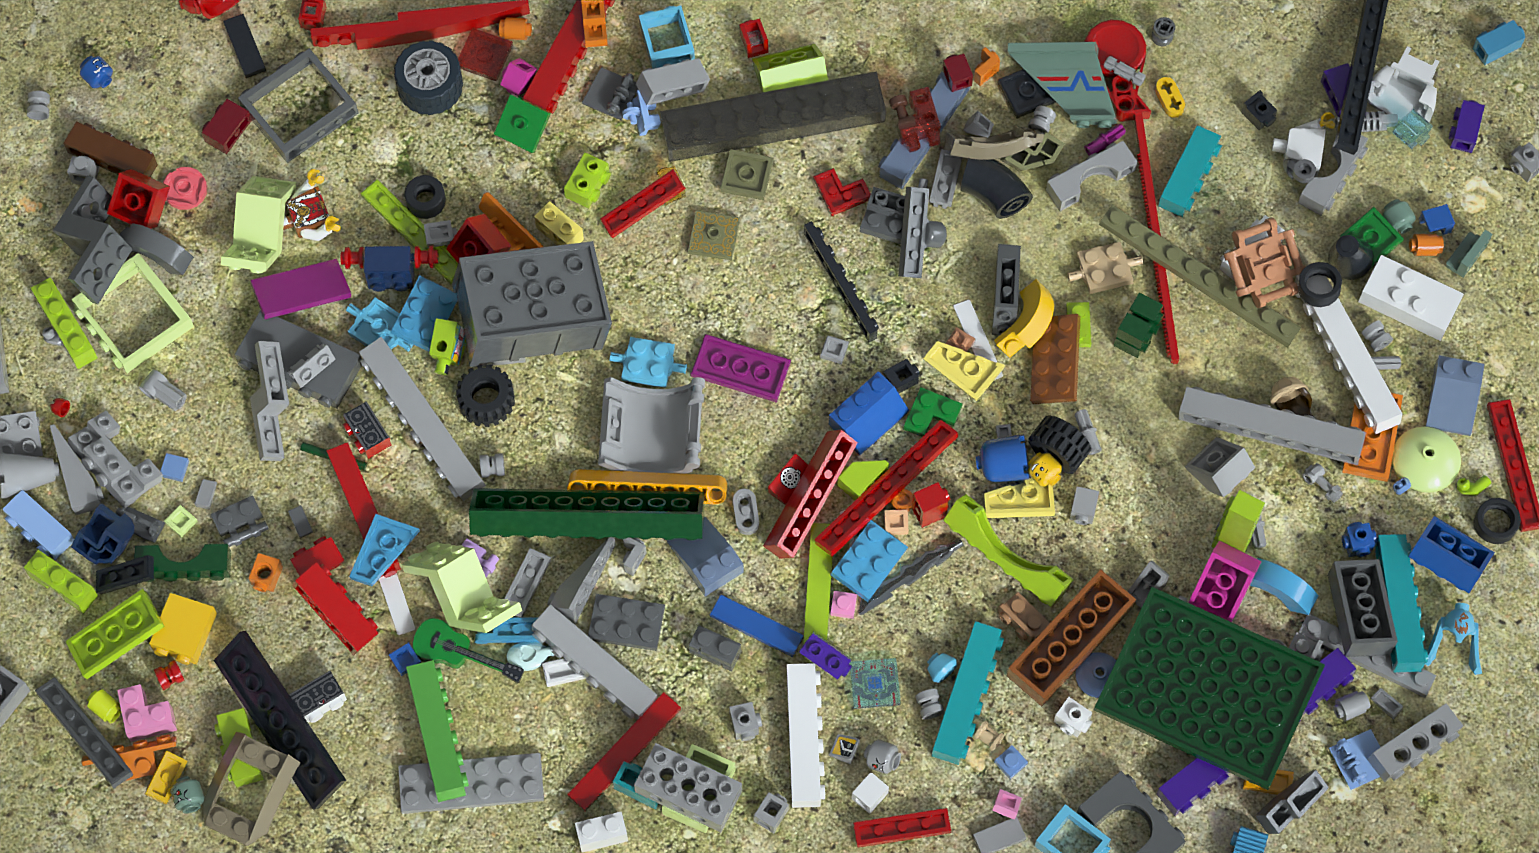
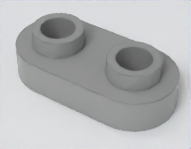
(745, 512)

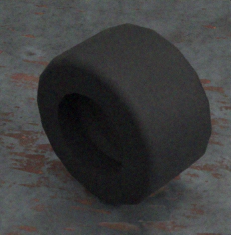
(421, 184)

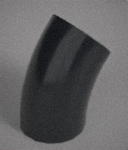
(995, 187)

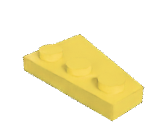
(967, 371)
(1020, 501)

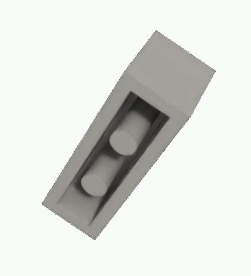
(672, 81)

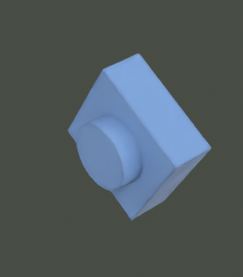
(1011, 762)

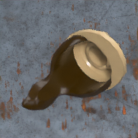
(1291, 395)

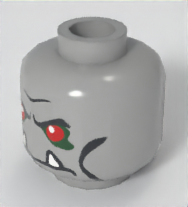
(882, 756)

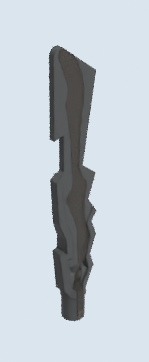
(910, 574)

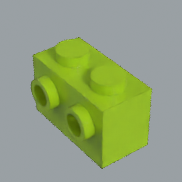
(587, 180)

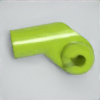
(1473, 489)

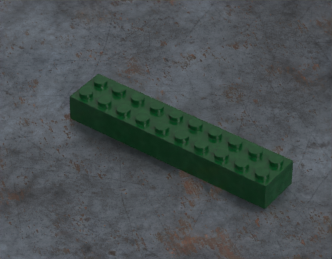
(587, 513)

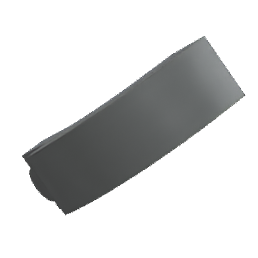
(157, 248)

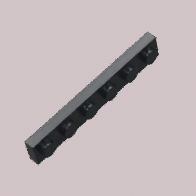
(837, 275)

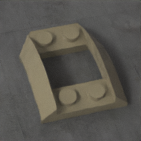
(994, 146)
(262, 758)

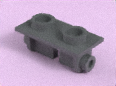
(144, 525)

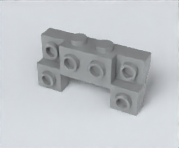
(109, 464)

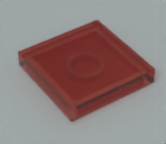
(484, 54)

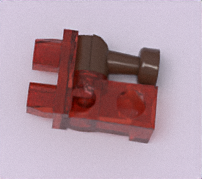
(921, 124)

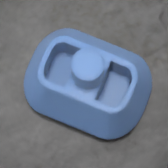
(1401, 485)

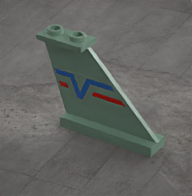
(1071, 77)

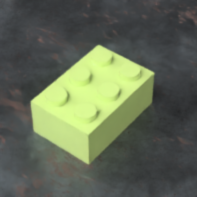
(711, 761)

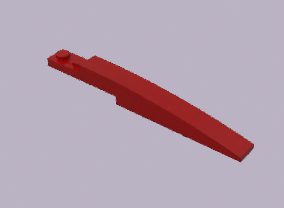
(419, 25)

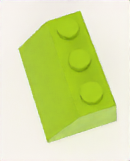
(790, 68)

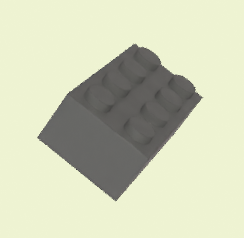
(1362, 608)

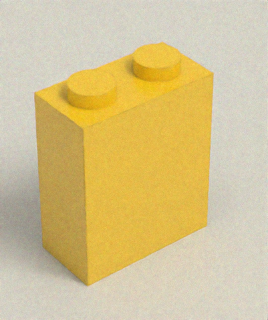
(185, 629)

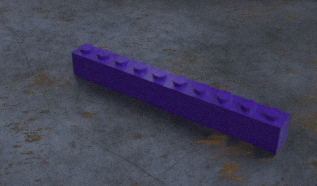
(1200, 776)

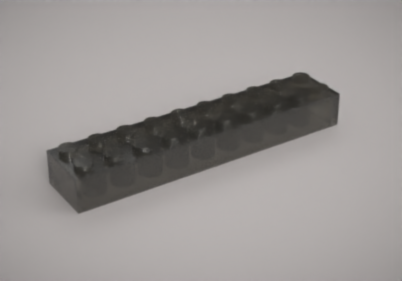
(773, 116)

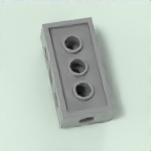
(688, 772)

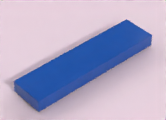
(756, 626)

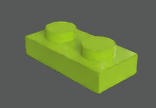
(1083, 311)

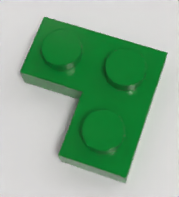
(928, 407)

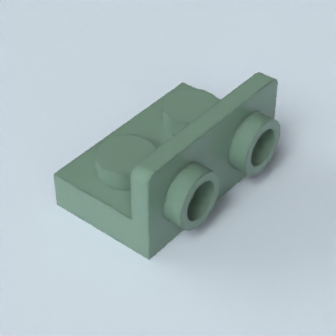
(1468, 252)

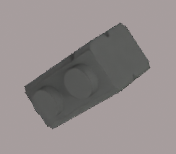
(715, 648)

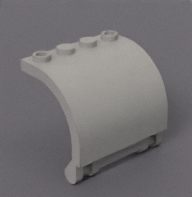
(651, 427)

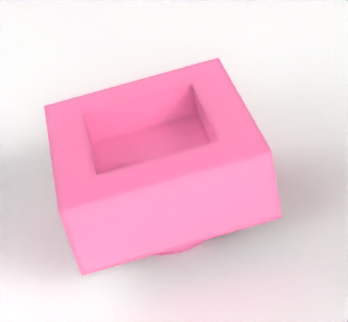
(843, 604)
(1007, 804)

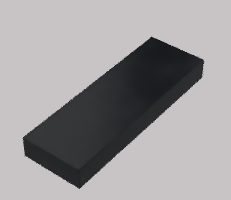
(244, 45)
(125, 574)

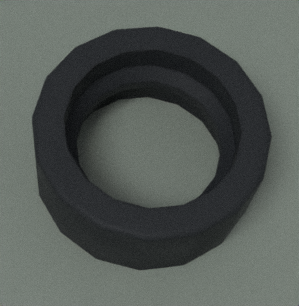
(1323, 269)
(1505, 506)

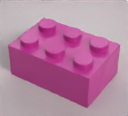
(1224, 581)

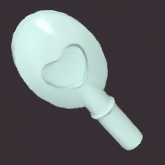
(528, 655)

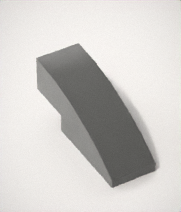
(1292, 802)

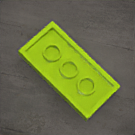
(114, 634)

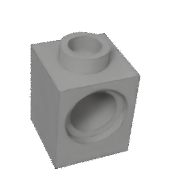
(1084, 506)

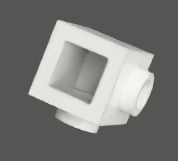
(1073, 718)

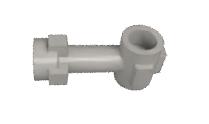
(1314, 474)

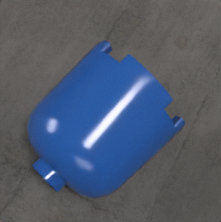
(1004, 459)

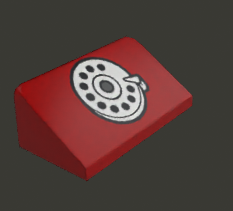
(787, 479)

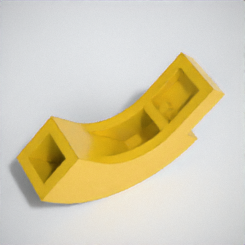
(1032, 322)

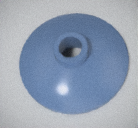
(1086, 676)

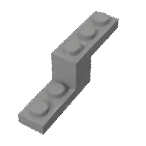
(269, 401)

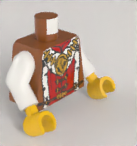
(309, 211)

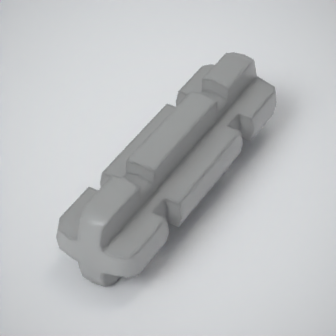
(1124, 71)

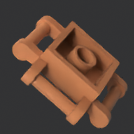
(1264, 262)

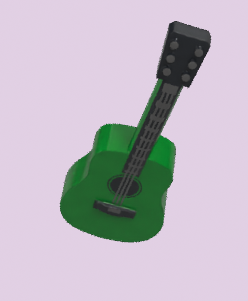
(440, 643)

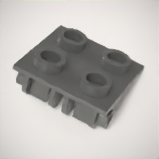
(611, 93)

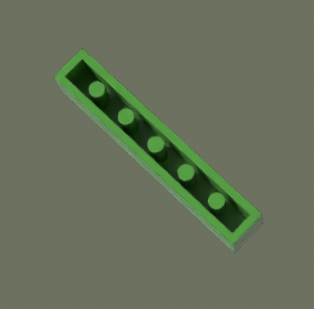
(436, 732)

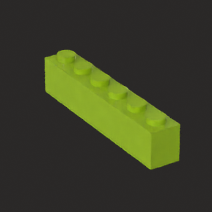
(1239, 521)

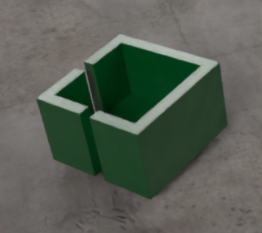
(1138, 328)

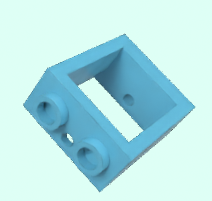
(668, 56)
(1056, 824)

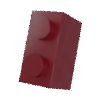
(226, 126)

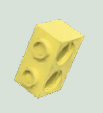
(558, 226)

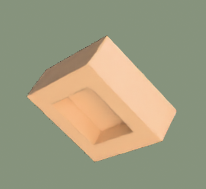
(896, 522)

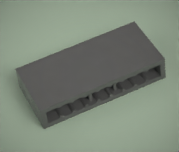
(295, 342)

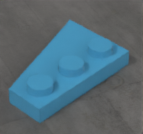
(381, 548)

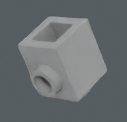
(1525, 161)
(745, 721)

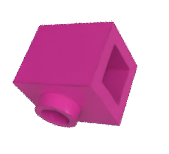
(518, 76)

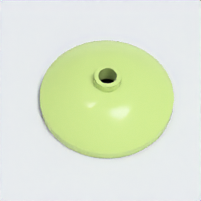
(1425, 471)

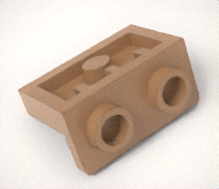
(1022, 617)

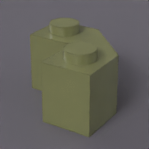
(1039, 155)

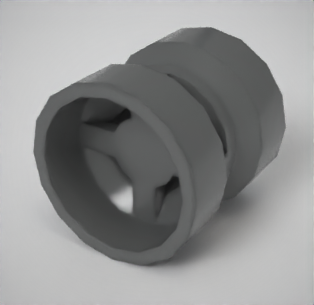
(1161, 36)

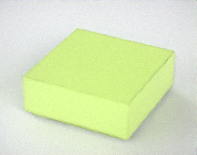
(180, 521)

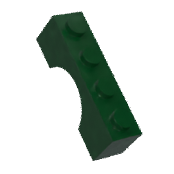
(211, 563)

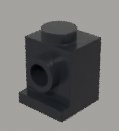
(1254, 115)
(902, 369)

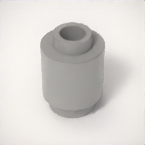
(1351, 705)

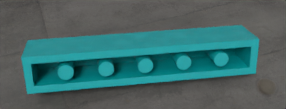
(1402, 595)
(966, 693)

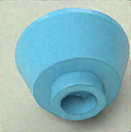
(941, 666)

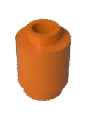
(515, 28)
(1426, 244)

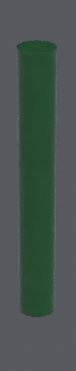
(321, 452)

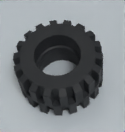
(480, 379)
(1061, 441)

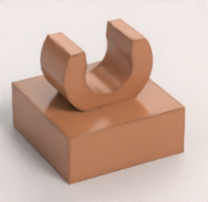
(961, 340)

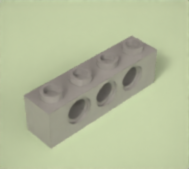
(1442, 720)

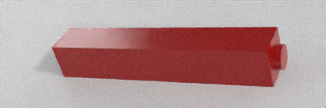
(356, 493)

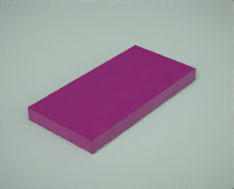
(300, 288)
(741, 368)

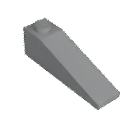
(80, 486)

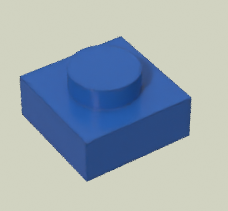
(404, 657)

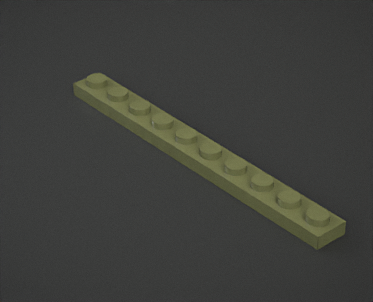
(1198, 275)

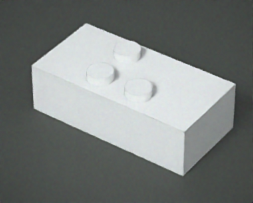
(1410, 297)

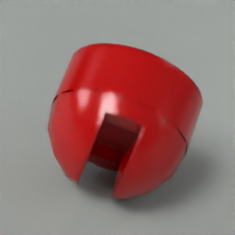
(60, 407)

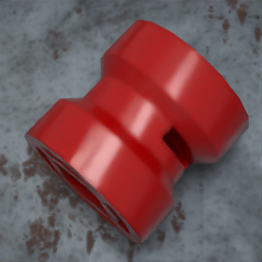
(174, 673)

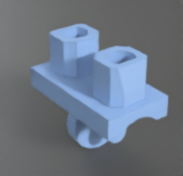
(638, 114)

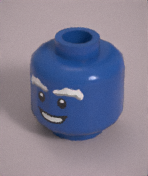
(96, 72)

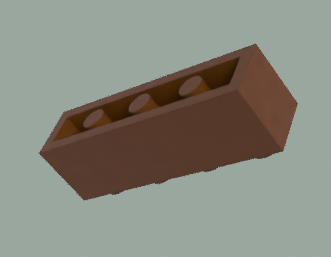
(108, 151)

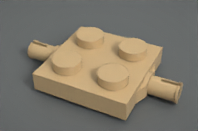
(1104, 268)

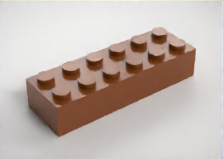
(1071, 637)

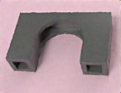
(1122, 794)

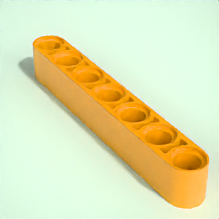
(657, 481)

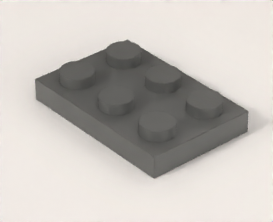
(626, 622)

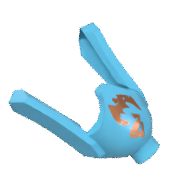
(1461, 624)

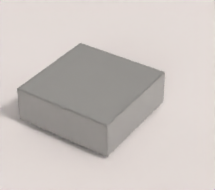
(834, 349)

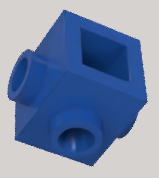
(1359, 546)

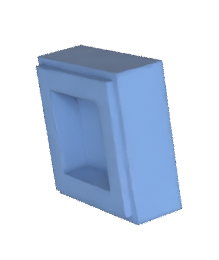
(174, 467)

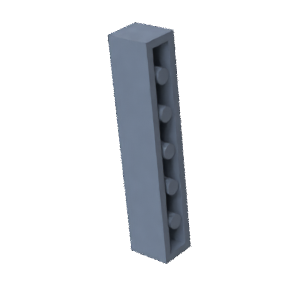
(900, 162)

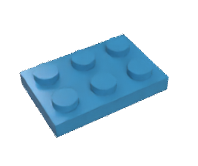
(420, 312)
(869, 561)

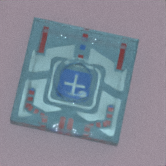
(875, 683)

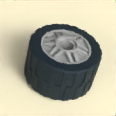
(428, 77)

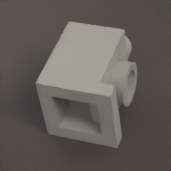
(82, 167)
(771, 802)

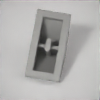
(1150, 577)

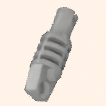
(1376, 121)

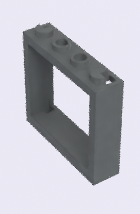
(314, 132)

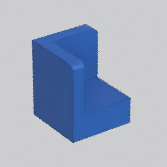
(1438, 219)

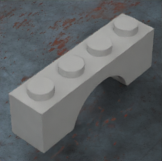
(1113, 162)
(1320, 191)

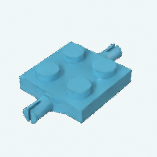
(374, 322)
(648, 362)

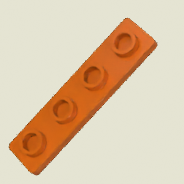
(507, 225)
(141, 755)

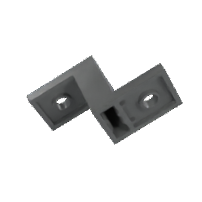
(92, 240)

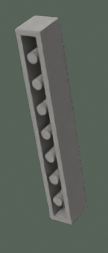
(421, 417)
(1272, 425)

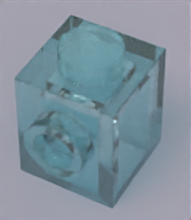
(1413, 129)

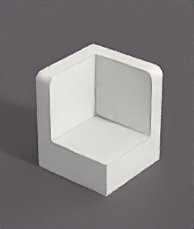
(870, 793)

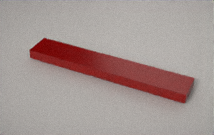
(1514, 463)
(625, 749)

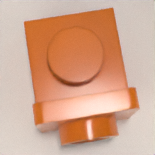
(987, 68)

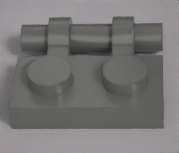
(237, 516)

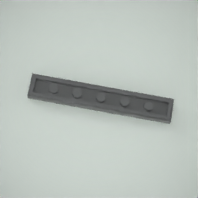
(84, 732)

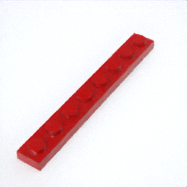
(886, 488)

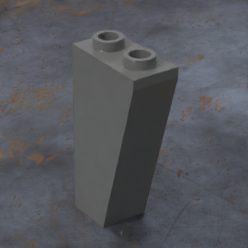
(1006, 288)

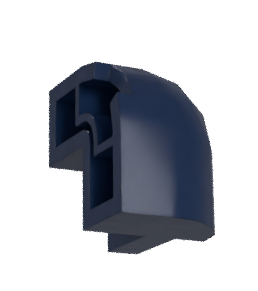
(104, 536)

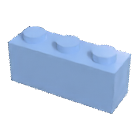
(37, 525)

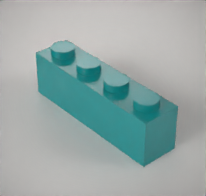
(1190, 170)

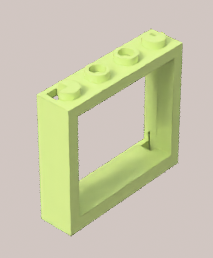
(129, 269)

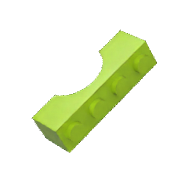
(64, 323)

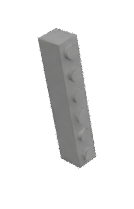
(594, 662)

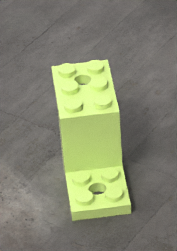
(258, 224)
(461, 587)

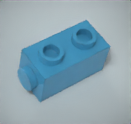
(1499, 42)

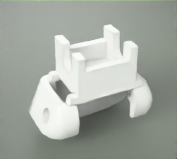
(1405, 90)

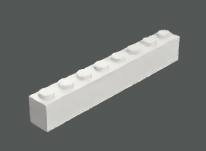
(1352, 359)

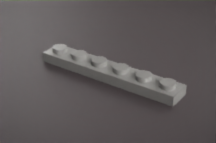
(1381, 665)

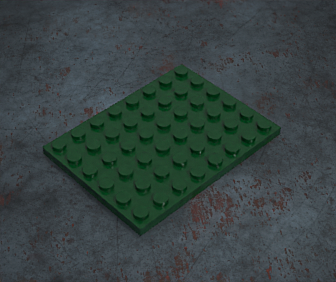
(1209, 688)

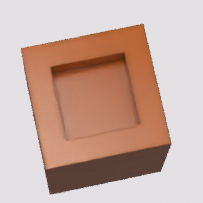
(262, 564)

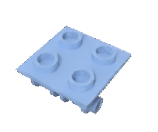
(1352, 758)

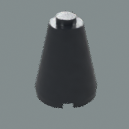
(1351, 257)

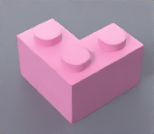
(143, 719)

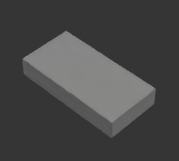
(999, 836)

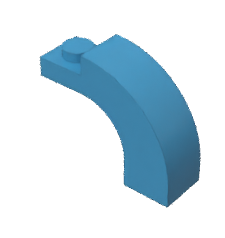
(1286, 586)

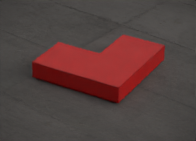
(839, 197)

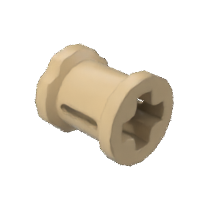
(988, 736)

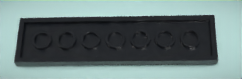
(279, 718)

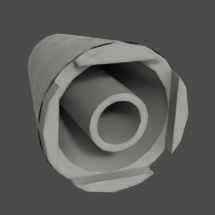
(25, 473)

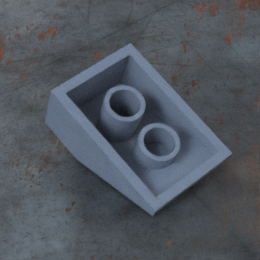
(1454, 395)
(708, 560)

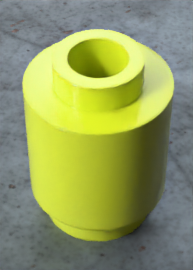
(104, 706)

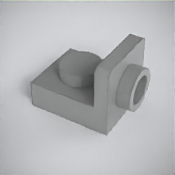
(439, 233)
(633, 558)
(1307, 646)

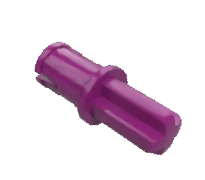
(1105, 140)

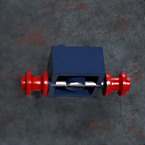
(389, 265)

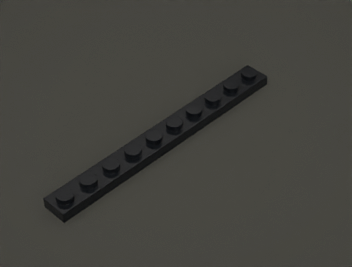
(1360, 76)

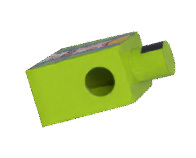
(447, 345)

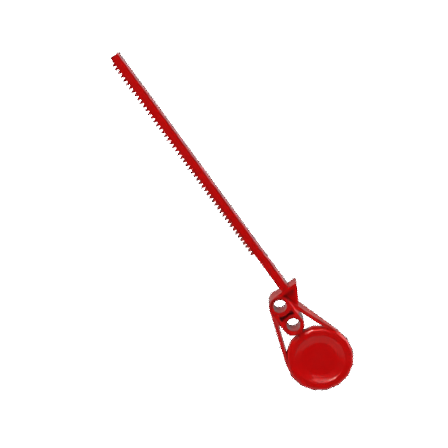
(1128, 46)

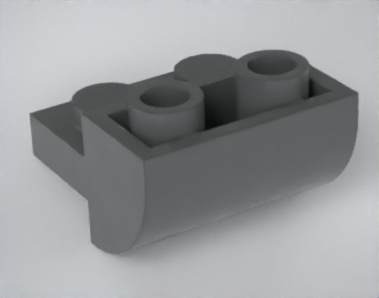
(884, 215)

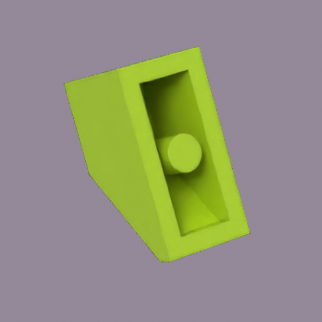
(860, 476)

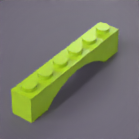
(971, 522)

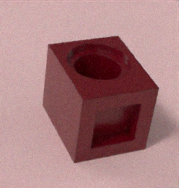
(957, 72)

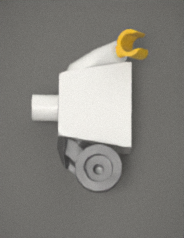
(1304, 148)

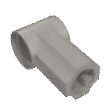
(158, 387)

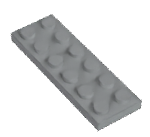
(490, 782)

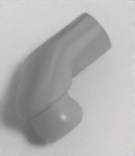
(51, 336)

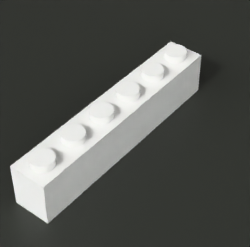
(804, 735)

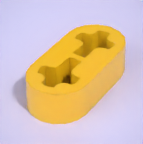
(1174, 95)

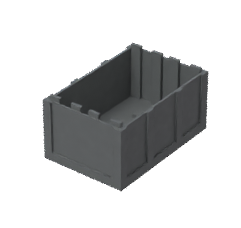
(532, 302)

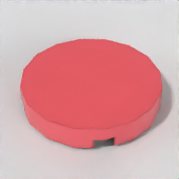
(186, 188)

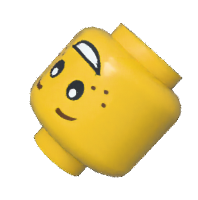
(1044, 469)

